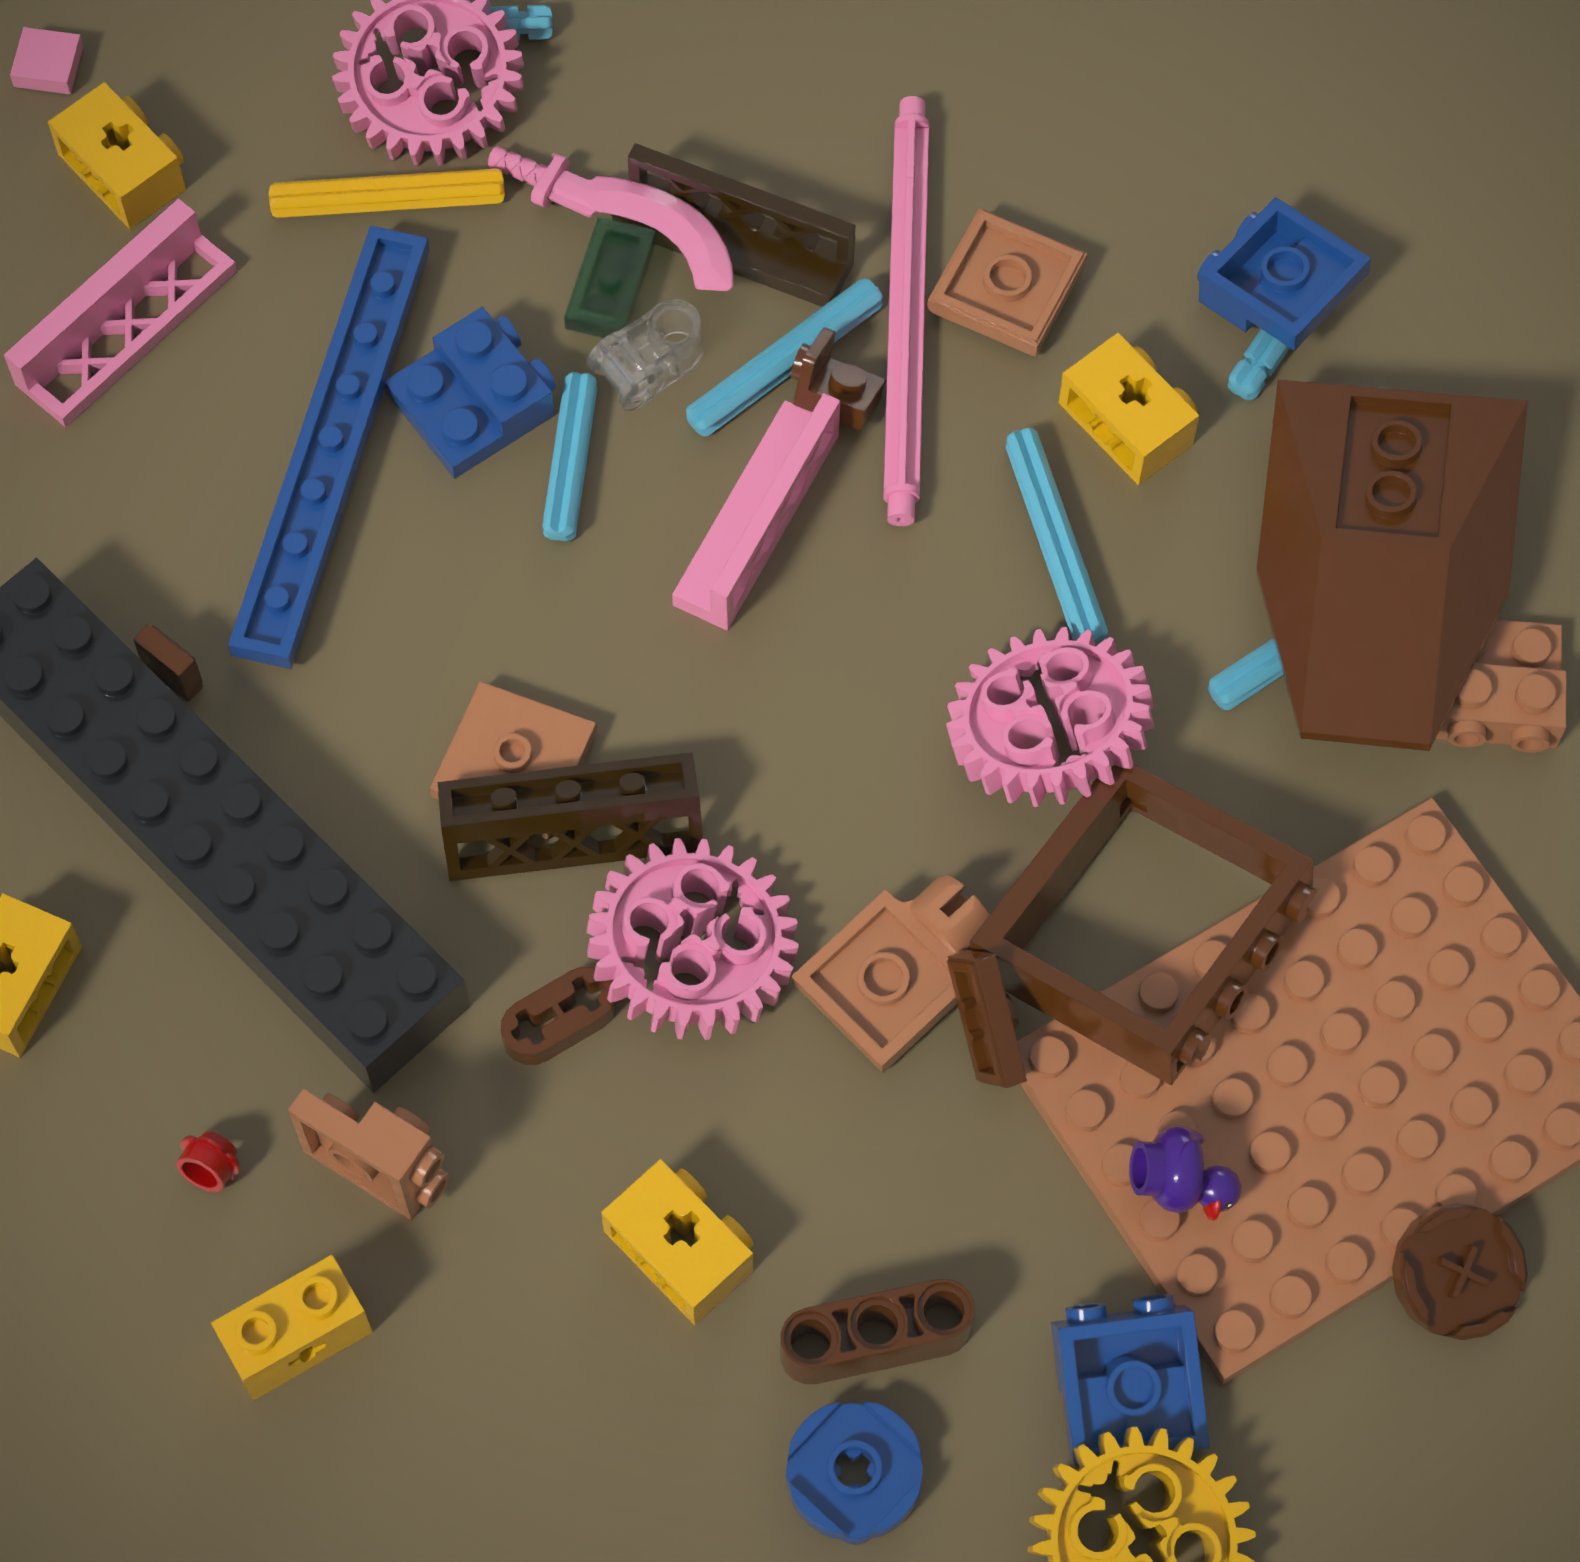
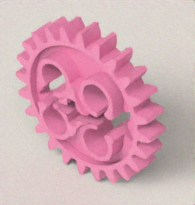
(405, 115)
(1007, 735)
(730, 977)

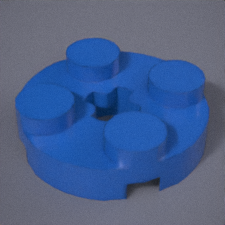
(857, 1510)

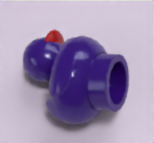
(1175, 1174)

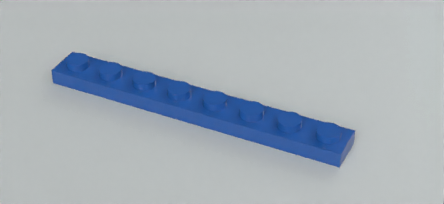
(329, 448)

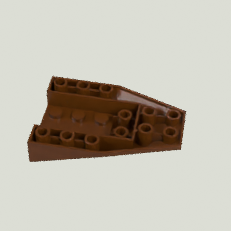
(1385, 552)

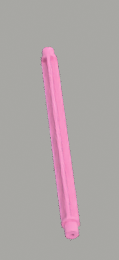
(906, 312)

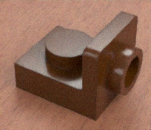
(850, 384)

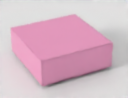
(46, 60)

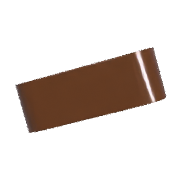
(899, 1307)

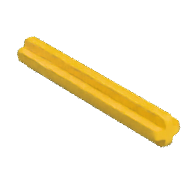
(386, 193)

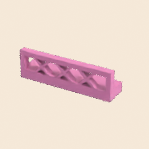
(106, 298)
(758, 512)

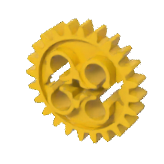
(1191, 1503)

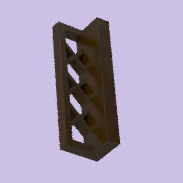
(769, 252)
(569, 806)

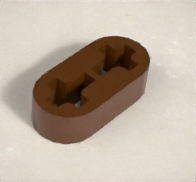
(551, 1003)

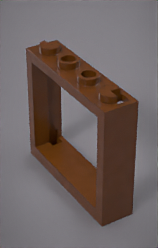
(1224, 985)

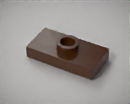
(987, 1018)

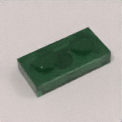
(610, 278)

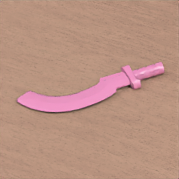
(633, 200)

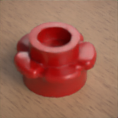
(208, 1161)

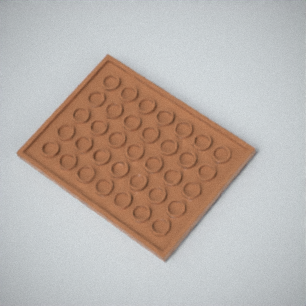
(1375, 1071)

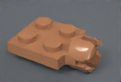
(888, 968)

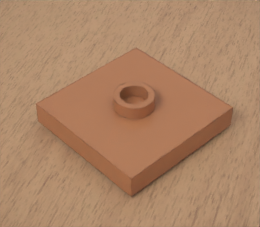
(1007, 282)
(512, 735)

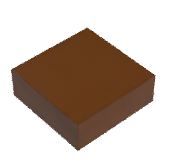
(169, 661)

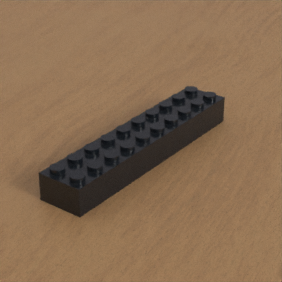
(219, 834)

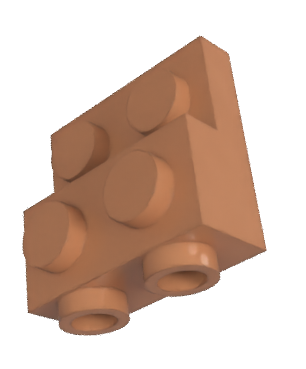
(1513, 691)
(381, 1154)

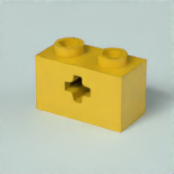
(118, 154)
(1129, 408)
(43, 953)
(688, 1276)
(292, 1327)

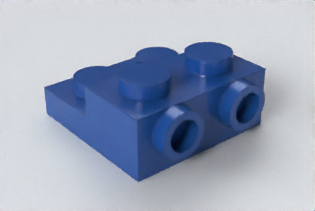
(1280, 274)
(473, 391)
(1130, 1373)

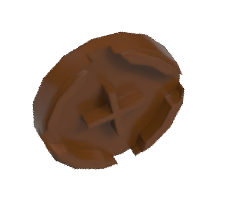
(1459, 1271)

